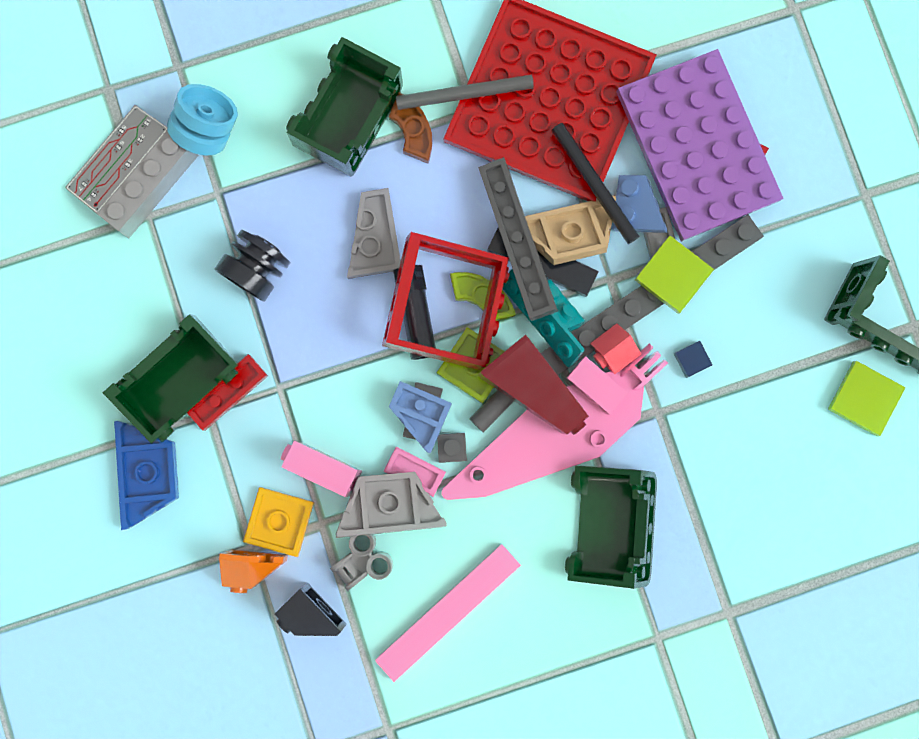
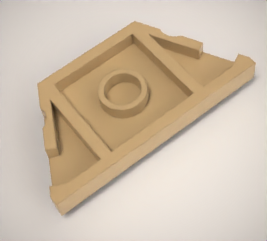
(571, 231)

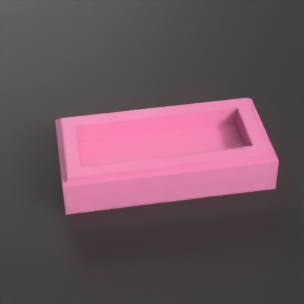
(597, 385)
(427, 473)

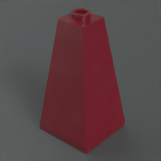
(533, 384)

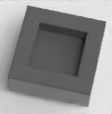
(452, 448)

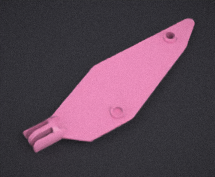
(537, 449)

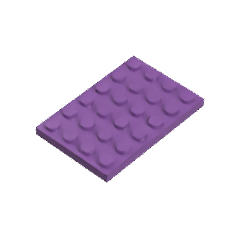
(699, 145)

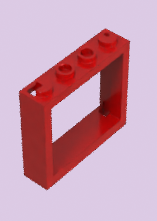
(493, 302)

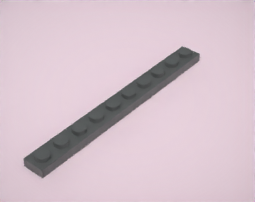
(642, 302)

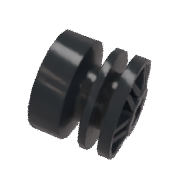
(252, 265)

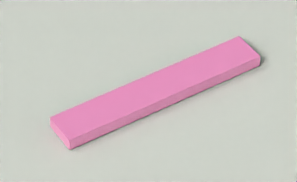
(447, 612)

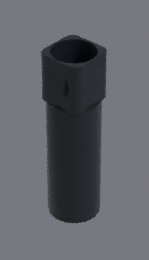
(417, 315)

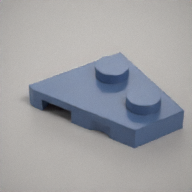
(639, 204)
(420, 413)

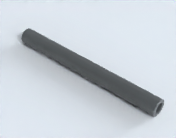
(464, 92)

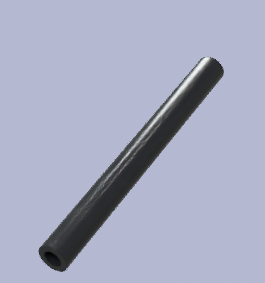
(595, 183)

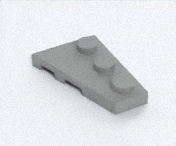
(375, 238)

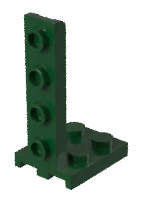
(855, 297)

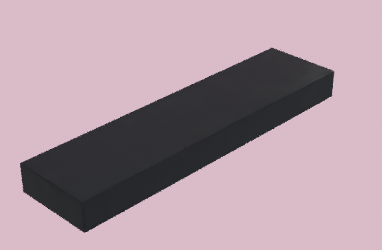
(570, 274)

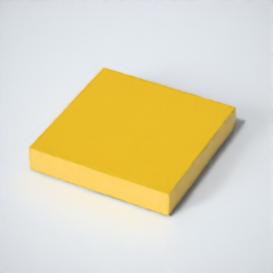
(278, 522)

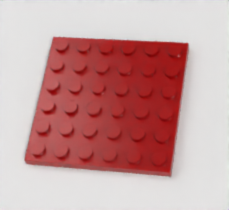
(573, 83)

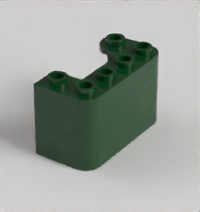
(348, 107)

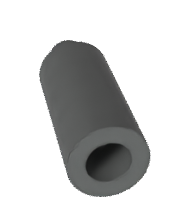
(490, 411)

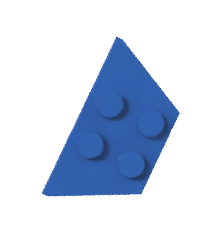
(144, 474)

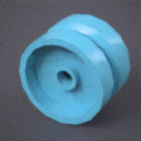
(202, 119)

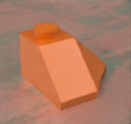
(247, 569)

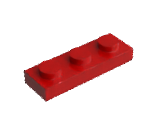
(227, 395)

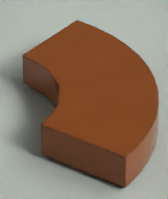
(415, 130)

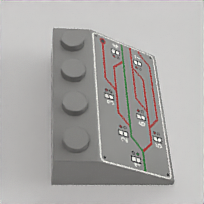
(131, 171)

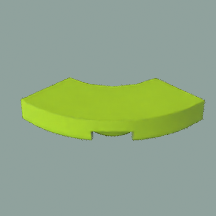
(474, 288)

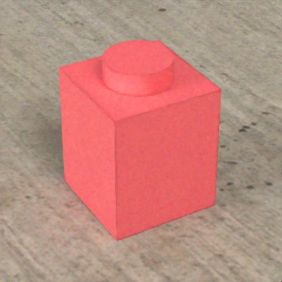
(615, 349)

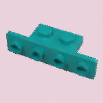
(554, 327)

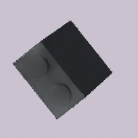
(309, 615)

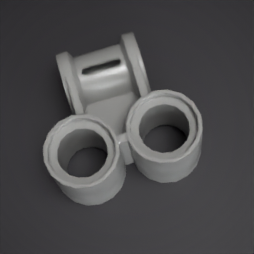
(360, 563)

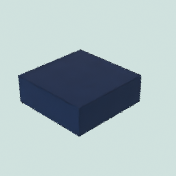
(693, 359)

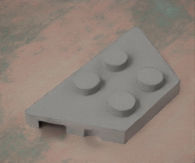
(387, 506)

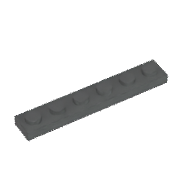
(518, 239)

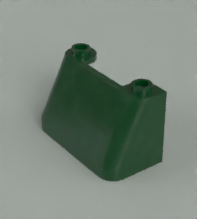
(172, 379)
(614, 527)

